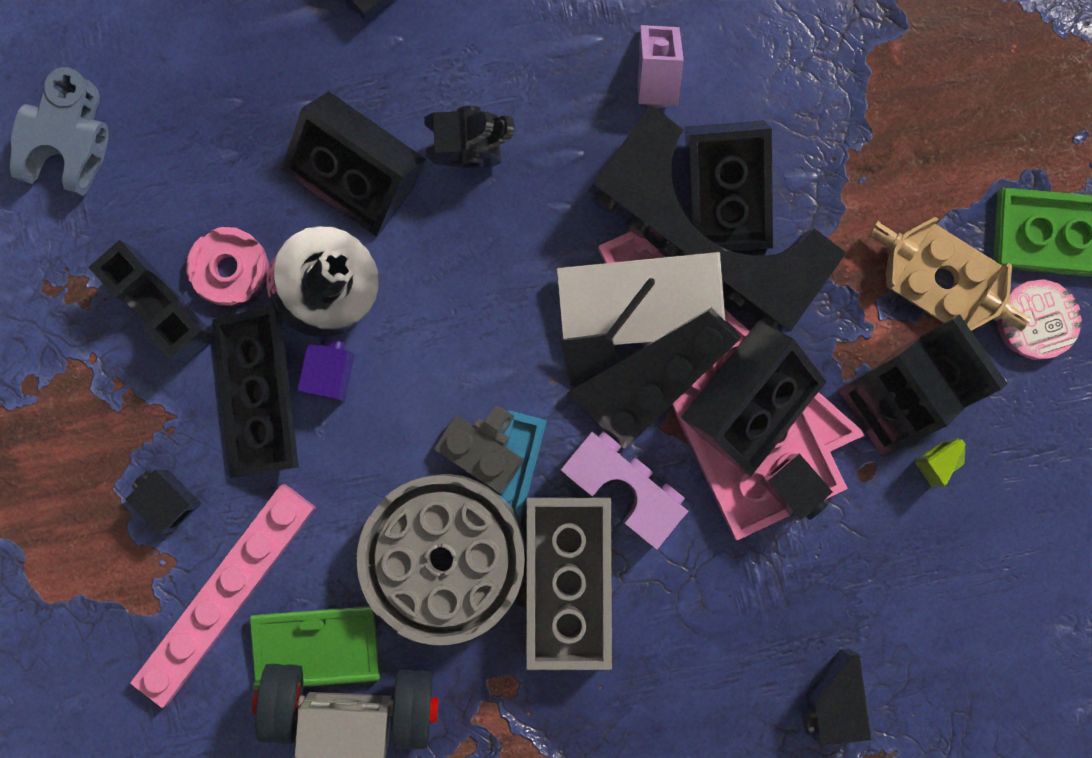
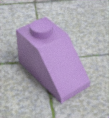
(659, 66)

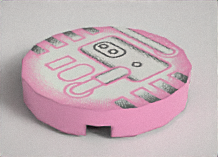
(1053, 320)

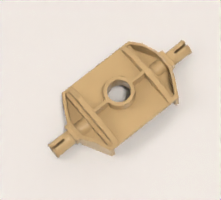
(979, 286)

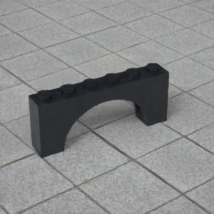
(642, 192)

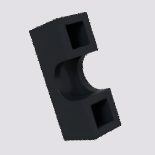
(141, 287)

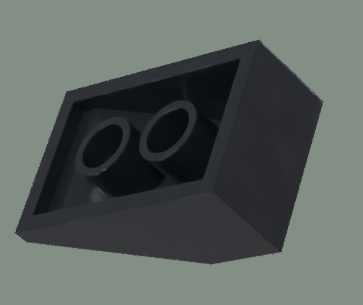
(731, 183)

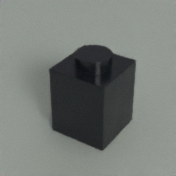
(797, 487)
(162, 500)

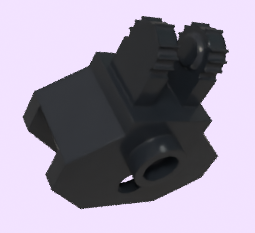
(468, 137)

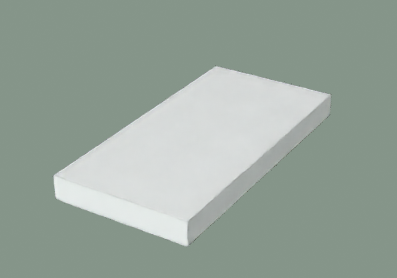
(599, 293)

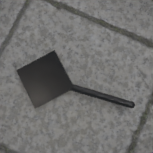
(593, 353)

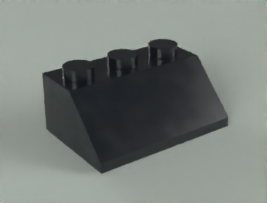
(351, 162)
(755, 397)

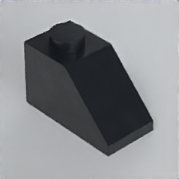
(838, 703)

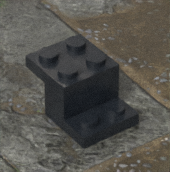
(922, 386)

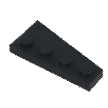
(647, 382)

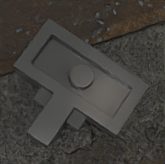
(482, 448)

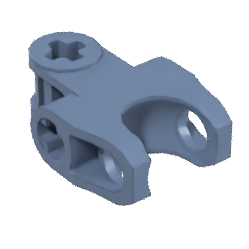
(60, 126)

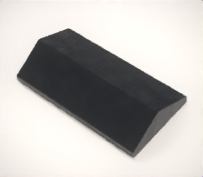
(255, 393)

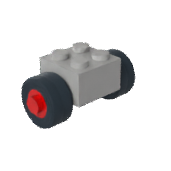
(340, 722)

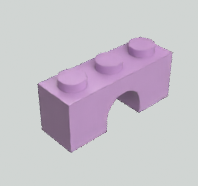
(654, 509)

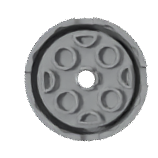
(486, 565)

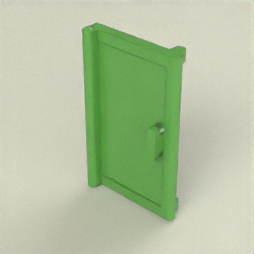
(329, 653)

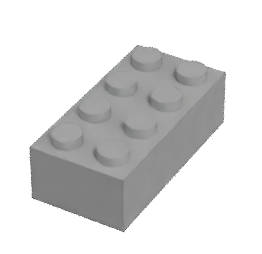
(569, 583)

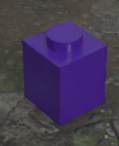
(326, 370)

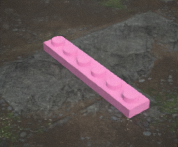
(223, 595)

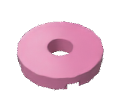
(244, 283)

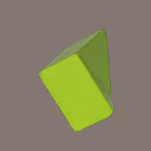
(942, 461)

